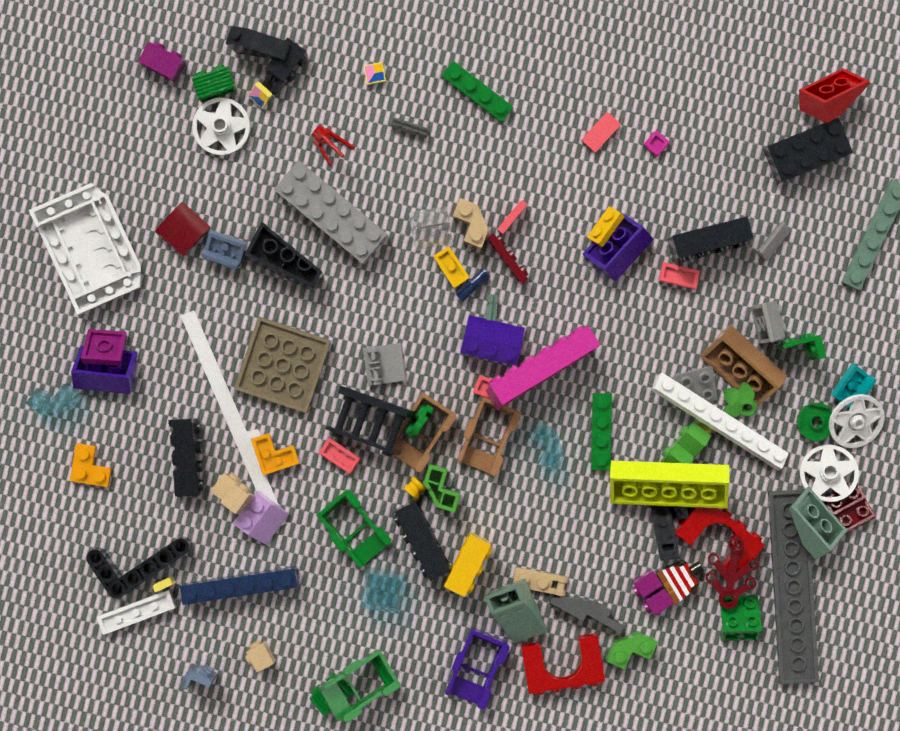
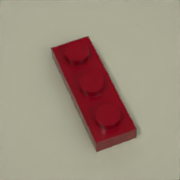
(508, 258)

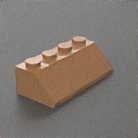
(742, 362)

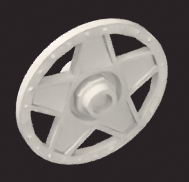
(221, 126)
(856, 421)
(829, 472)

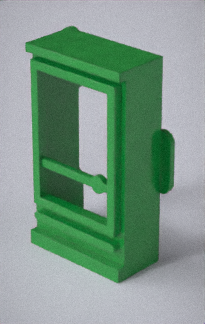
(368, 547)
(335, 698)

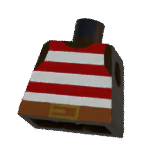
(679, 579)

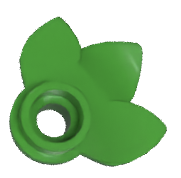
(738, 398)

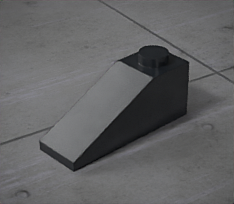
(257, 44)

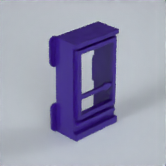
(470, 690)

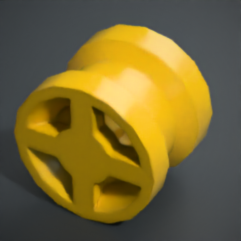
(415, 487)

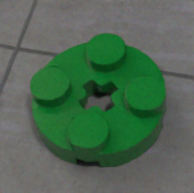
(805, 417)
(416, 426)

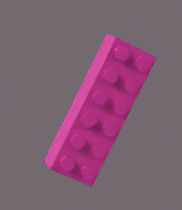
(543, 367)

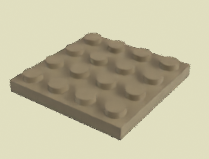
(282, 364)

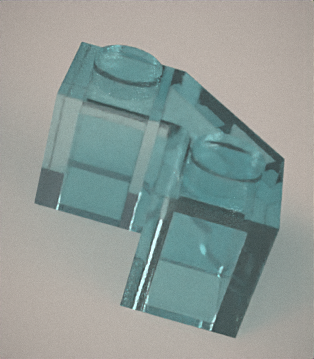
(64, 400)
(553, 452)

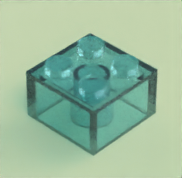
(382, 590)

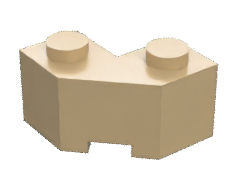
(471, 214)
(232, 492)

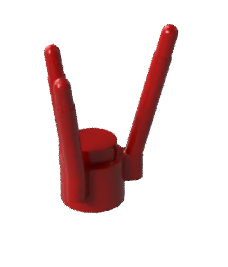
(323, 136)

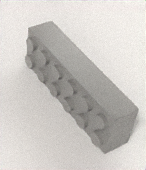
(331, 212)

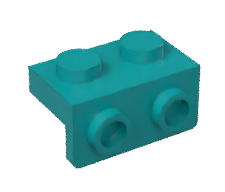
(852, 383)

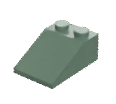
(816, 524)

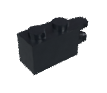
(285, 70)

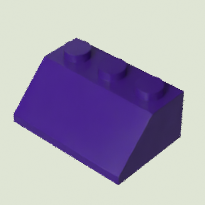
(620, 250)
(492, 340)
(105, 377)

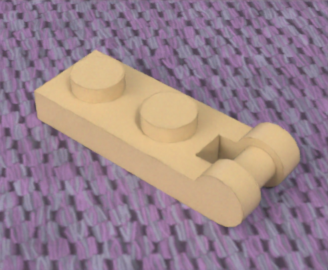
(541, 581)

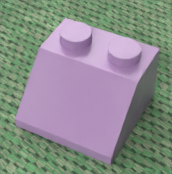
(261, 518)

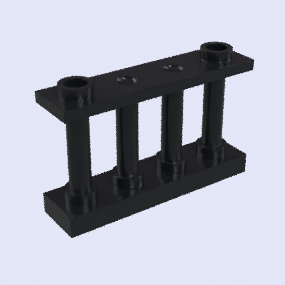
(383, 408)

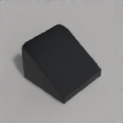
(679, 512)

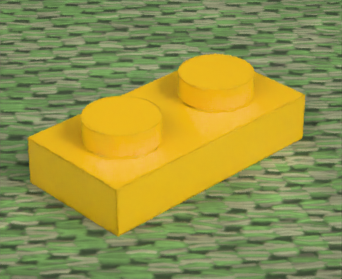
(605, 226)
(451, 267)

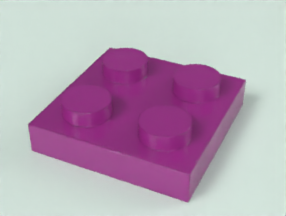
(104, 347)

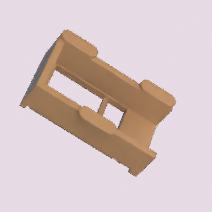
(410, 454)
(481, 459)

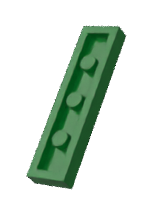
(477, 91)
(601, 431)

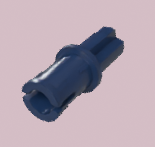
(472, 284)

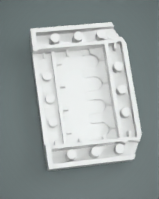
(88, 247)

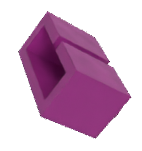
(162, 61)
(652, 592)

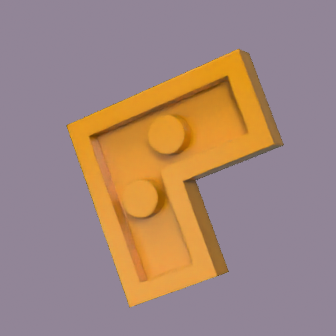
(271, 459)
(84, 470)

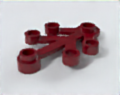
(731, 574)

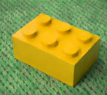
(468, 564)

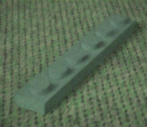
(873, 237)

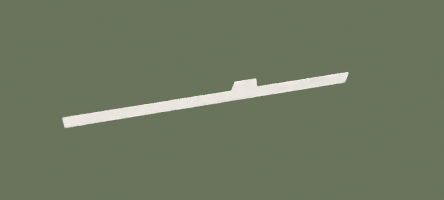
(227, 405)

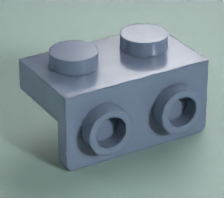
(224, 250)
(203, 675)

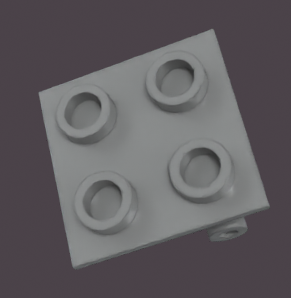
(384, 364)
(700, 382)

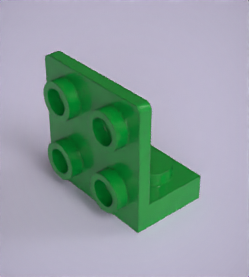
(814, 347)
(742, 621)

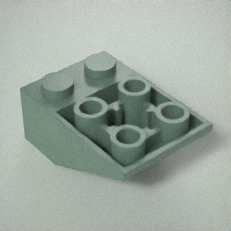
(516, 611)

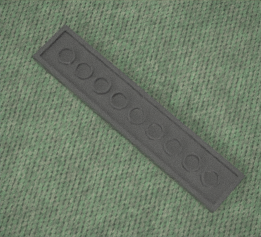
(792, 593)

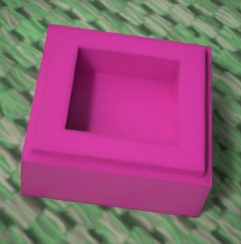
(656, 143)

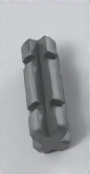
(410, 128)

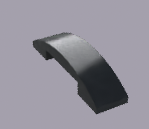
(664, 532)

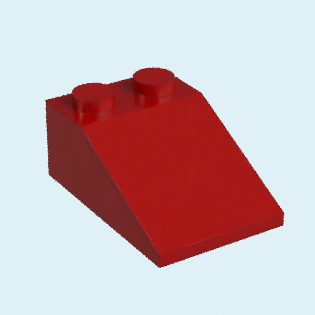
(831, 95)

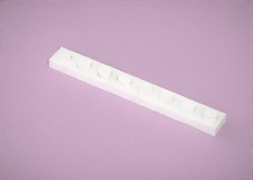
(720, 421)

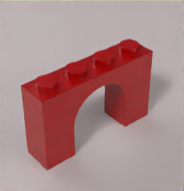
(702, 517)
(588, 672)

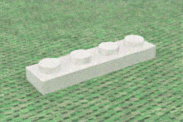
(136, 612)

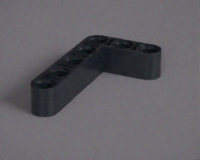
(140, 570)

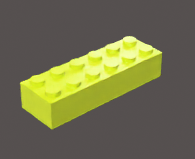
(669, 484)

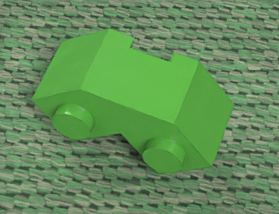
(687, 445)
(441, 496)
(622, 648)

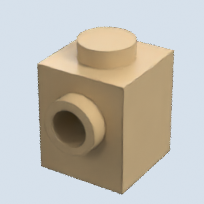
(259, 655)

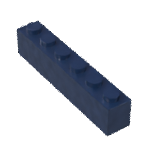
(239, 585)

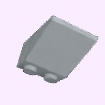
(768, 322)

